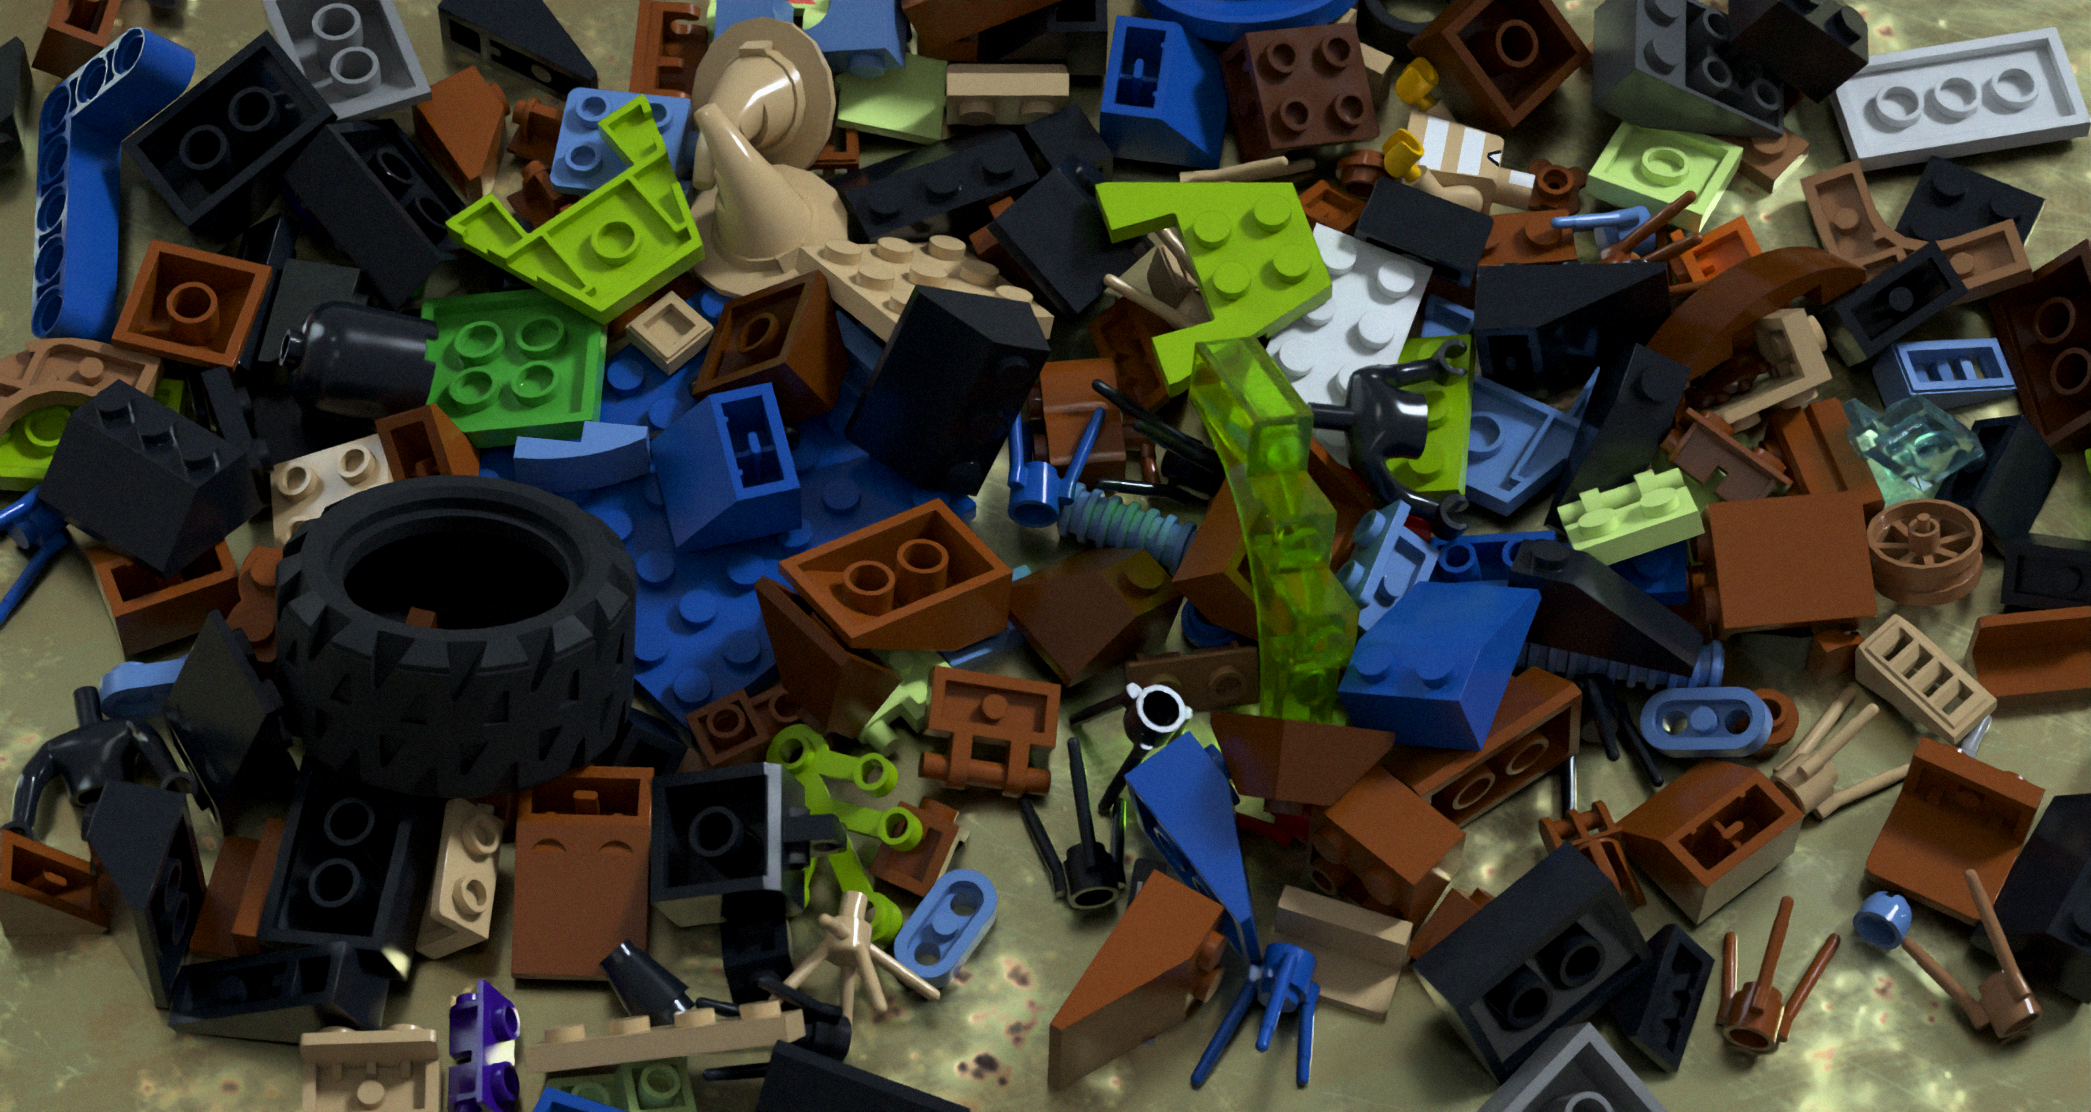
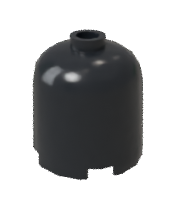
(358, 363)

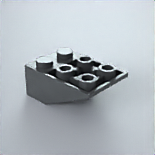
(1678, 72)

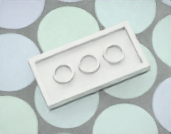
(1960, 100)
(1358, 327)

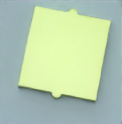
(897, 104)

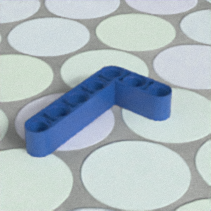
(81, 178)

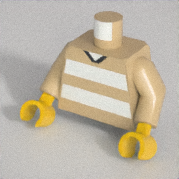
(1449, 156)

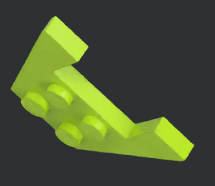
(610, 243)
(1245, 251)

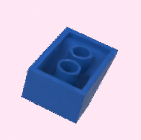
(1439, 663)
(1192, 822)

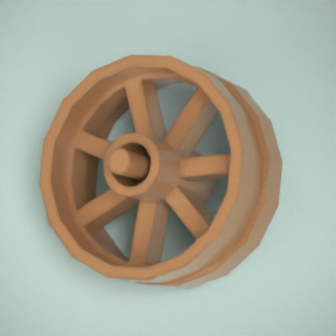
(1917, 548)

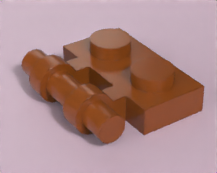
(995, 712)

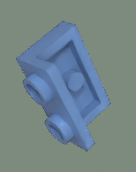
(1384, 563)

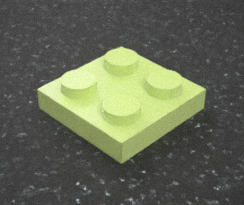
(1659, 167)

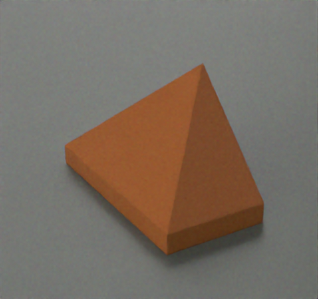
(1126, 336)

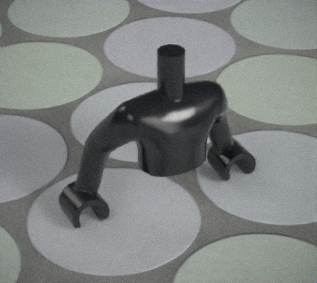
(1391, 424)
(90, 756)

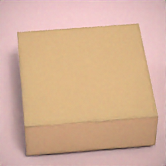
(670, 332)

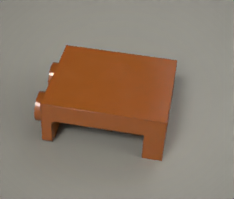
(1785, 564)

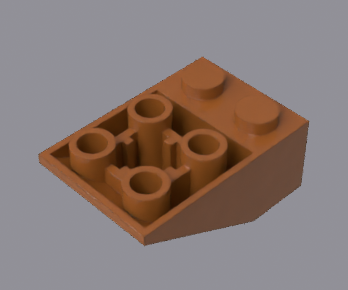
(581, 871)

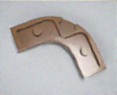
(1855, 231)
(69, 374)

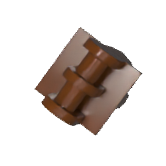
(1601, 848)

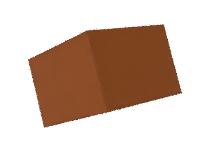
(426, 444)
(46, 891)

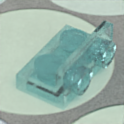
(1912, 440)

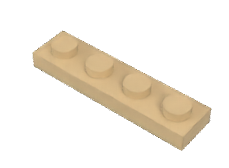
(693, 1033)

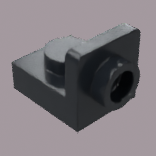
(753, 950)

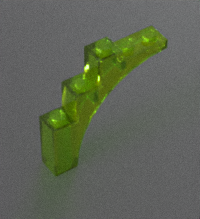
(1286, 524)

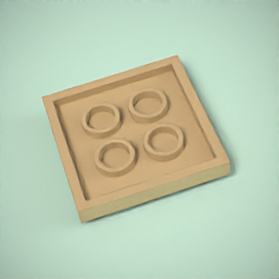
(879, 277)

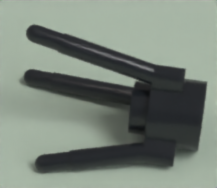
(1186, 463)
(1150, 721)
(1599, 722)
(1089, 873)
(825, 1028)

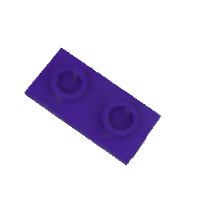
(485, 1030)

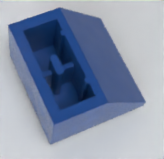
(1163, 95)
(727, 471)

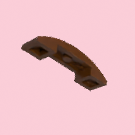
(1703, 325)

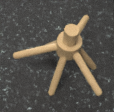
(850, 946)

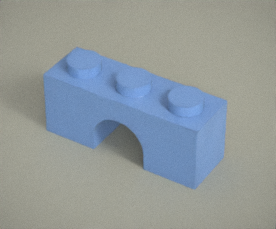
(852, 36)

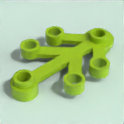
(820, 763)

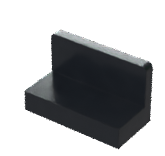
(1425, 230)
(2007, 481)
(2047, 572)

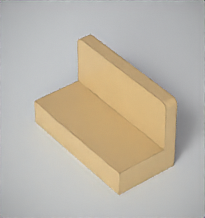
(1354, 948)

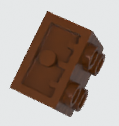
(1298, 90)

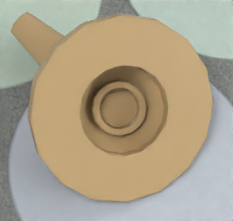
(771, 88)
(757, 213)

